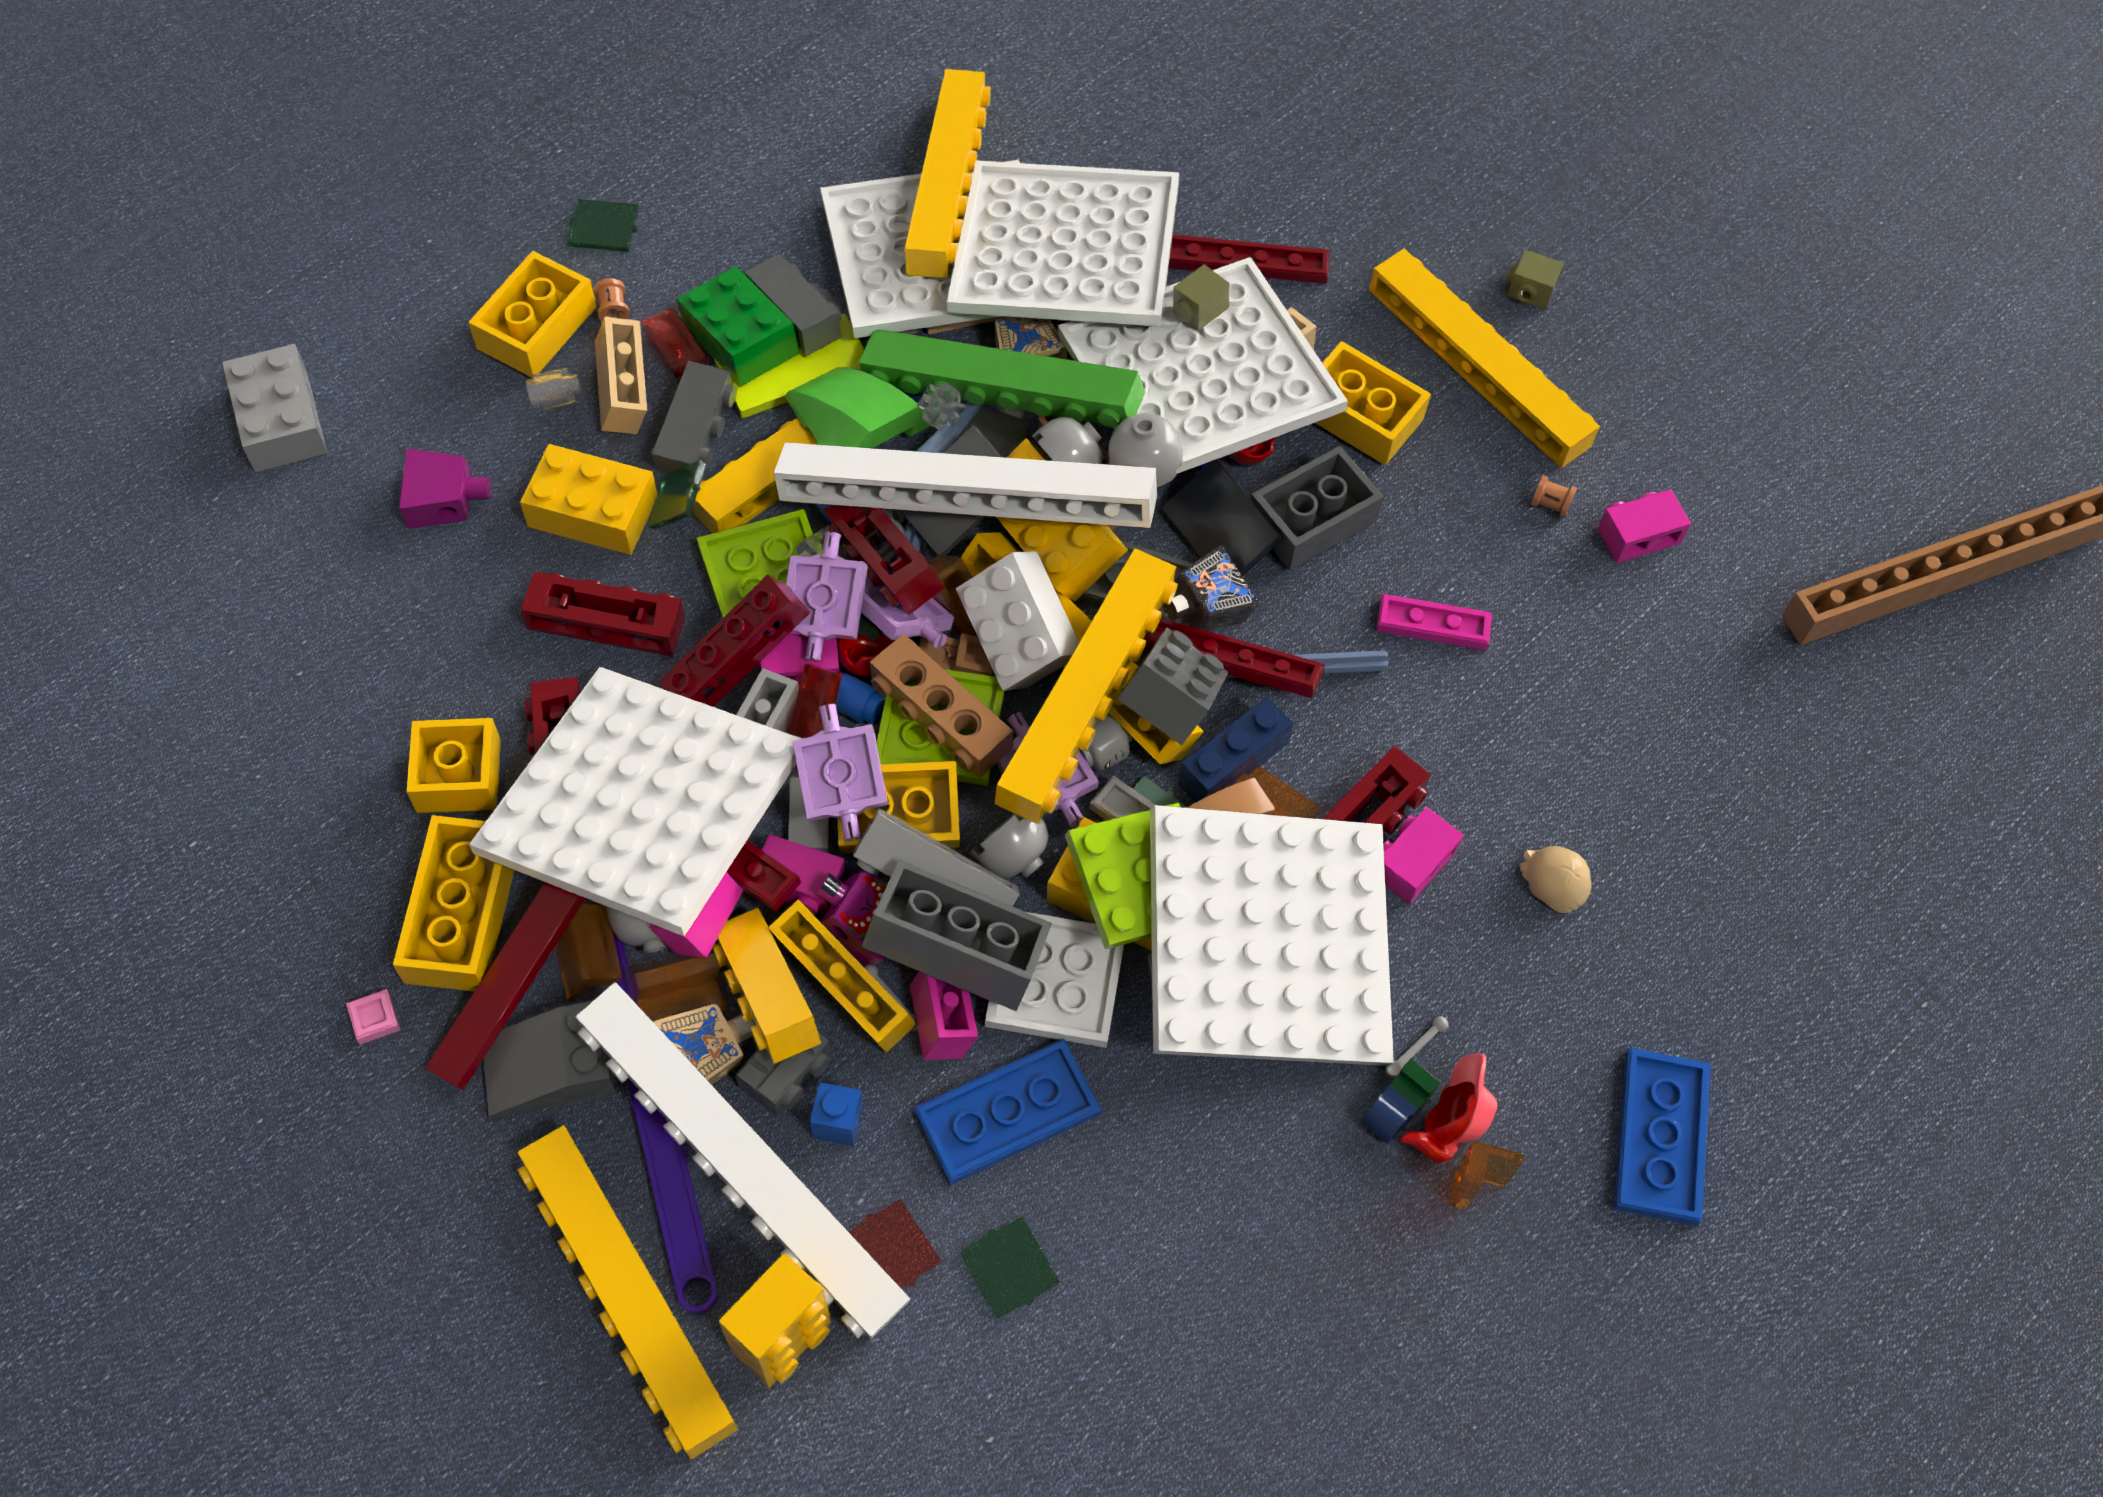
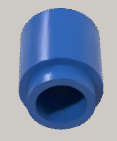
(859, 700)

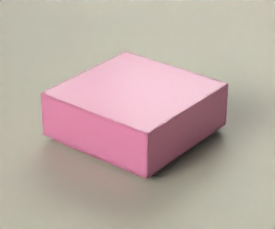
(373, 1016)

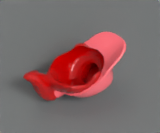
(1460, 1115)

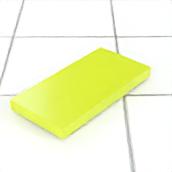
(771, 387)

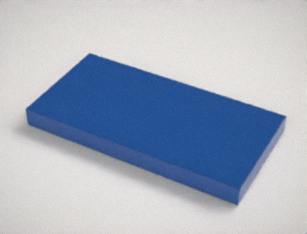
(1007, 1111)
(1662, 1137)

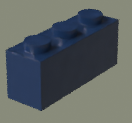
(1236, 751)

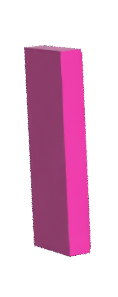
(1434, 622)

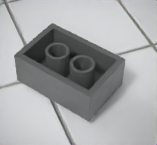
(1318, 506)
(1174, 685)

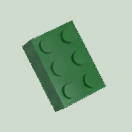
(738, 326)

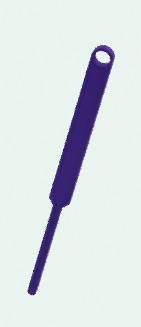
(671, 1188)

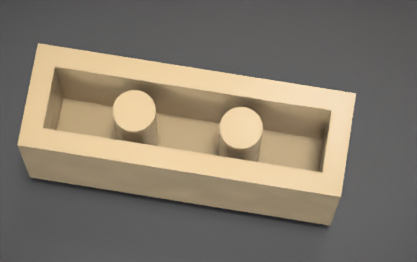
(620, 375)

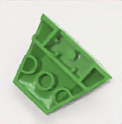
(854, 409)

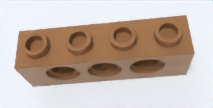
(907, 662)

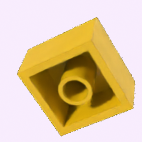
(454, 765)

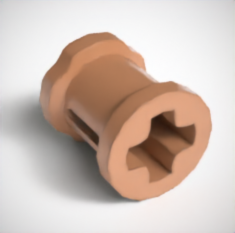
(612, 301)
(1542, 498)

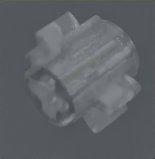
(941, 405)

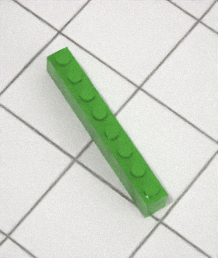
(1005, 377)

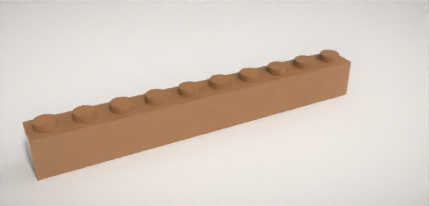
(1945, 566)

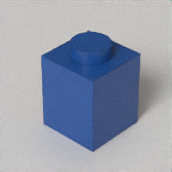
(836, 1114)

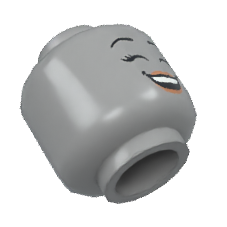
(1108, 745)

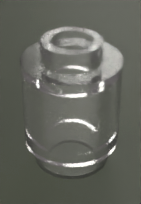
(553, 388)

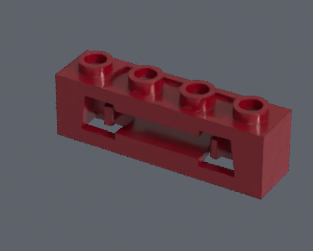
(913, 577)
(603, 613)
(736, 643)
(548, 702)
(1397, 776)

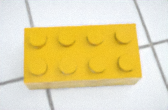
(1070, 551)
(452, 910)

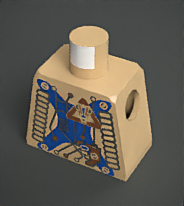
(1029, 336)
(707, 1039)

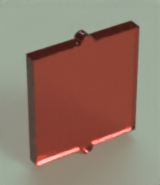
(896, 1244)

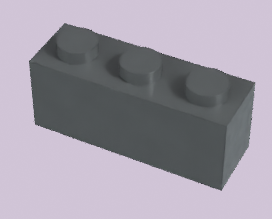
(812, 316)
(694, 417)

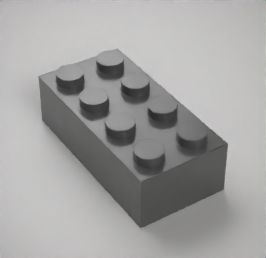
(957, 935)

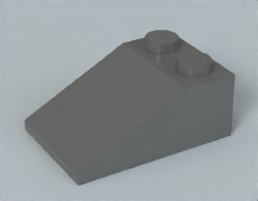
(544, 1065)

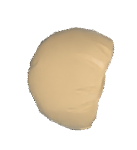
(1557, 877)

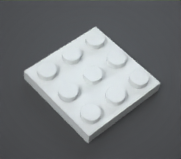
(1070, 987)

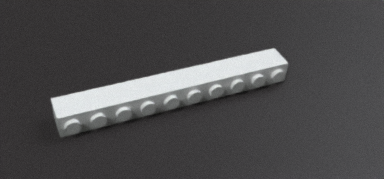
(967, 484)
(741, 1160)

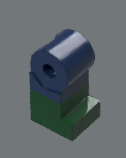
(1400, 1101)

